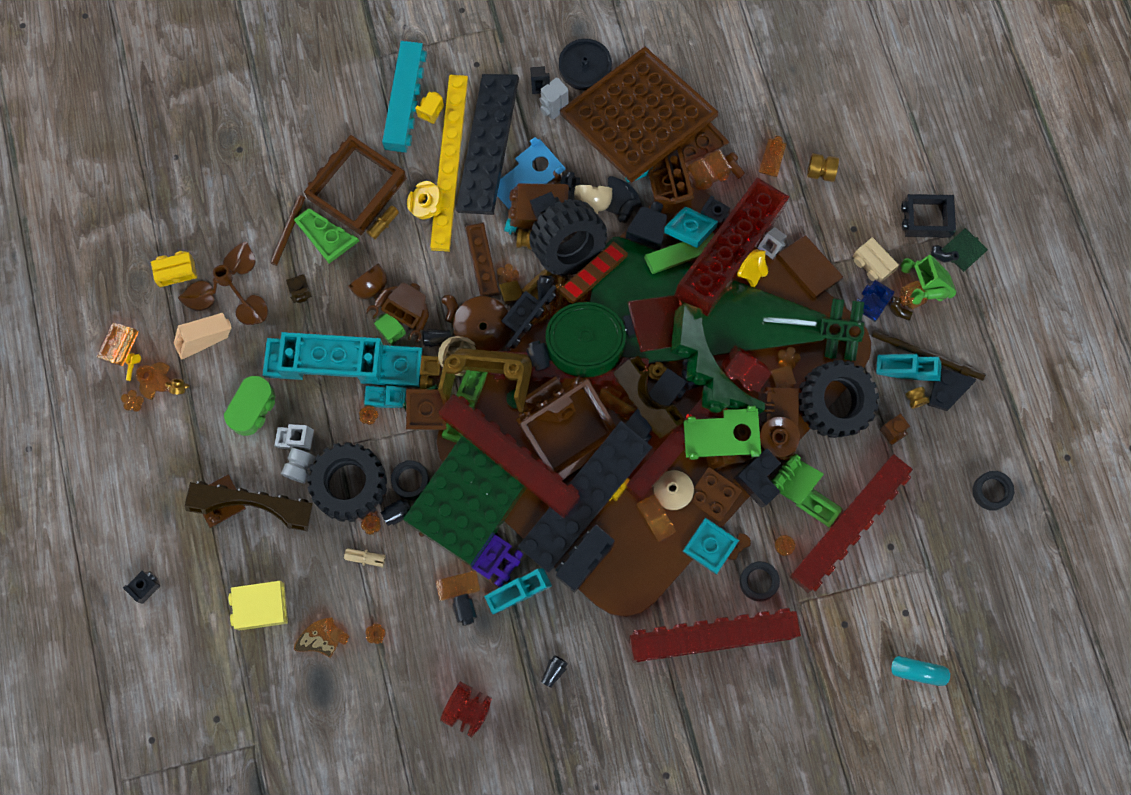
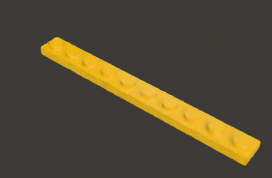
(449, 161)

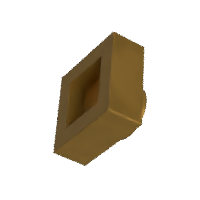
(431, 366)

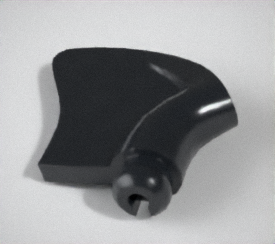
(623, 200)

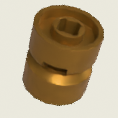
(822, 167)

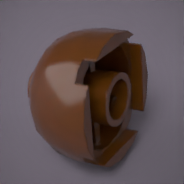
(370, 283)

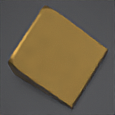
(510, 291)

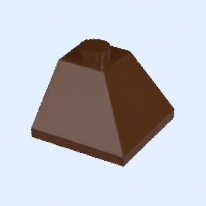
(557, 413)

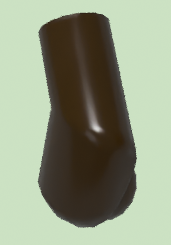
(897, 310)

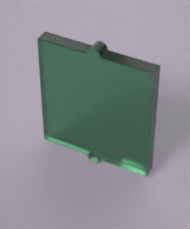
(968, 248)

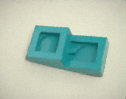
(384, 397)

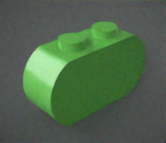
(250, 406)

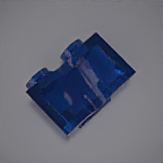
(875, 299)

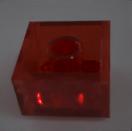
(746, 368)

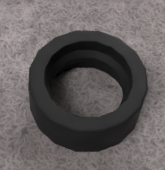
(409, 464)
(1004, 480)
(762, 566)

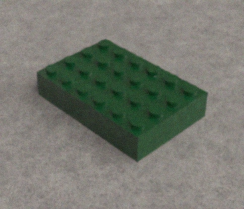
(465, 502)

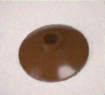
(789, 433)

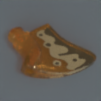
(321, 637)

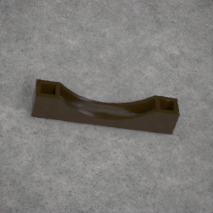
(205, 499)

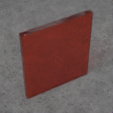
(654, 321)

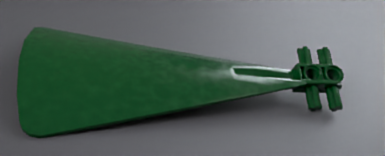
(740, 317)

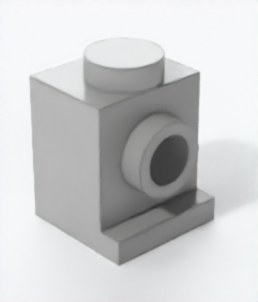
(776, 242)

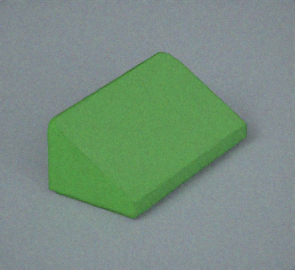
(820, 508)

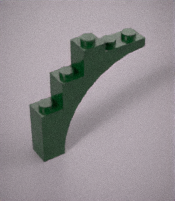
(702, 369)

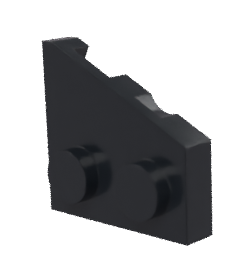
(949, 389)

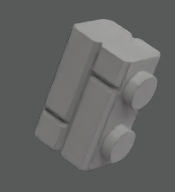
(553, 98)

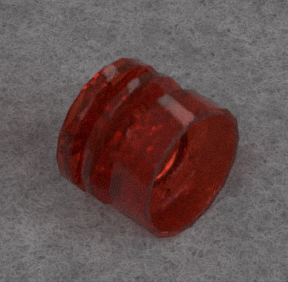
(466, 709)

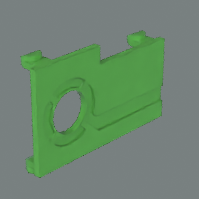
(716, 435)

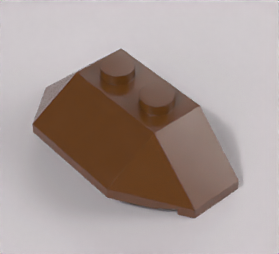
(671, 179)

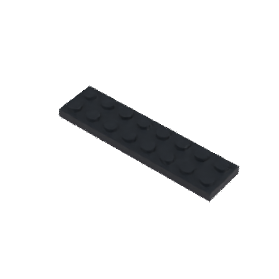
(487, 144)
(596, 486)

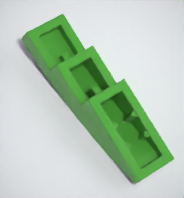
(470, 389)

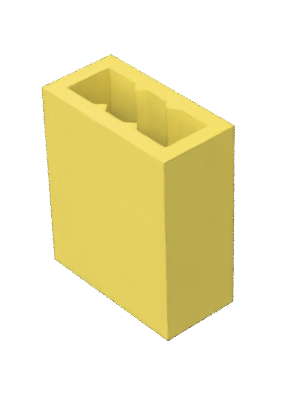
(258, 605)

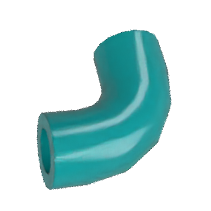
(920, 671)

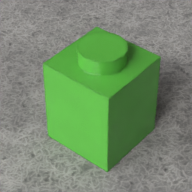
(389, 328)

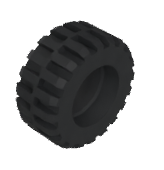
(559, 223)
(861, 392)
(333, 460)

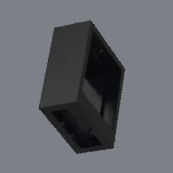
(948, 216)

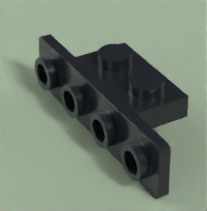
(523, 313)

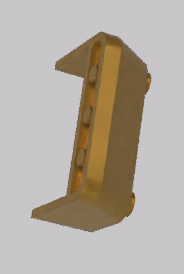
(513, 365)

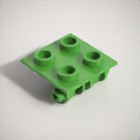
(796, 479)

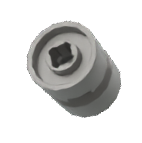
(298, 465)

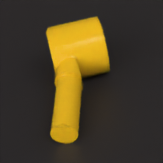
(131, 359)

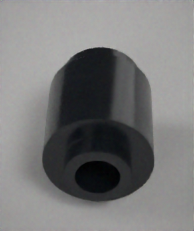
(539, 355)
(395, 512)
(464, 609)

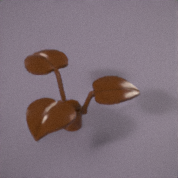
(200, 294)

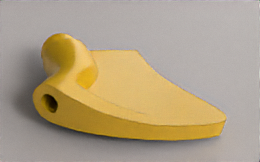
(754, 267)

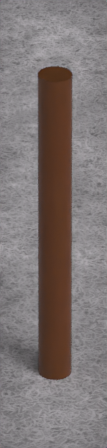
(287, 230)

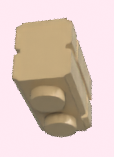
(875, 261)

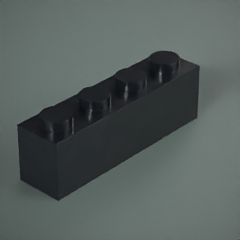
(664, 392)

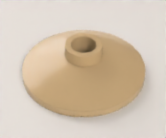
(681, 496)

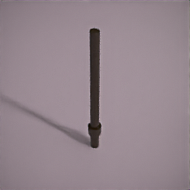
(964, 369)

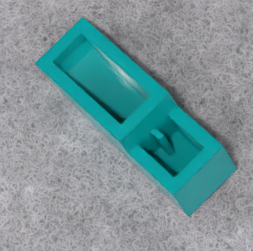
(909, 367)
(518, 590)

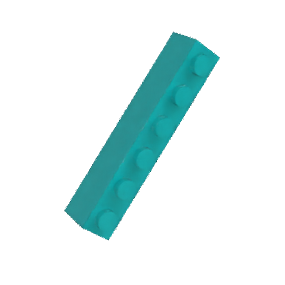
(403, 96)

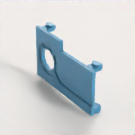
(525, 172)

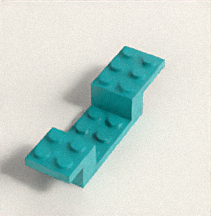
(342, 356)

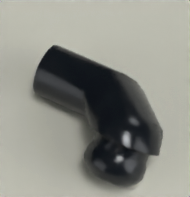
(942, 256)

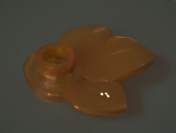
(155, 380)

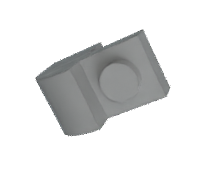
(294, 437)

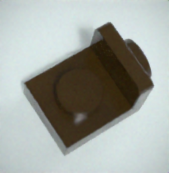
(298, 289)

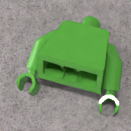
(933, 279)

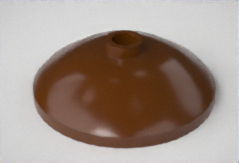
(480, 310)

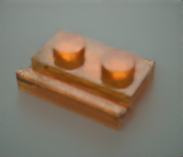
(117, 344)

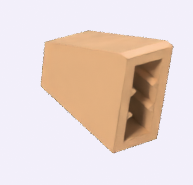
(201, 334)

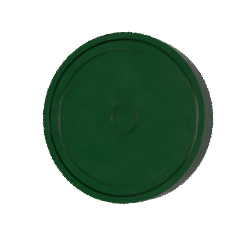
(585, 339)

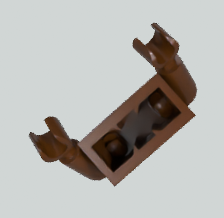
(405, 305)

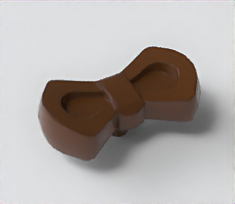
(744, 542)

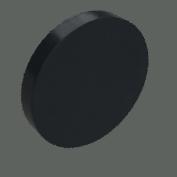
(584, 63)

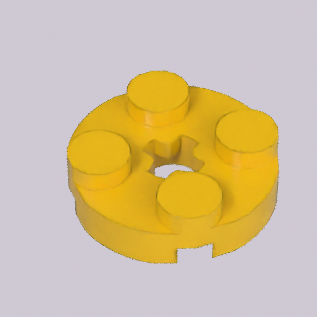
(433, 204)

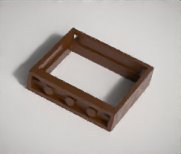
(335, 161)
(582, 457)

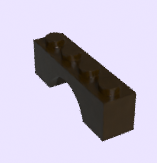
(633, 379)

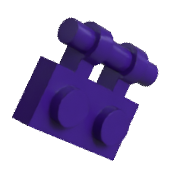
(493, 556)

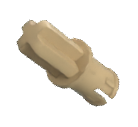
(364, 557)

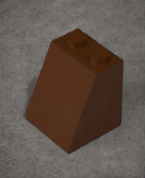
(521, 211)

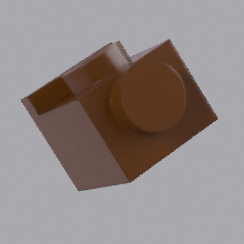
(895, 429)

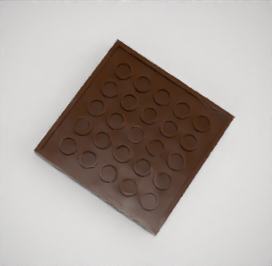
(638, 114)

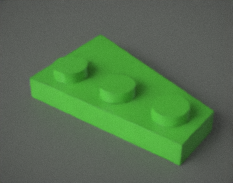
(325, 236)

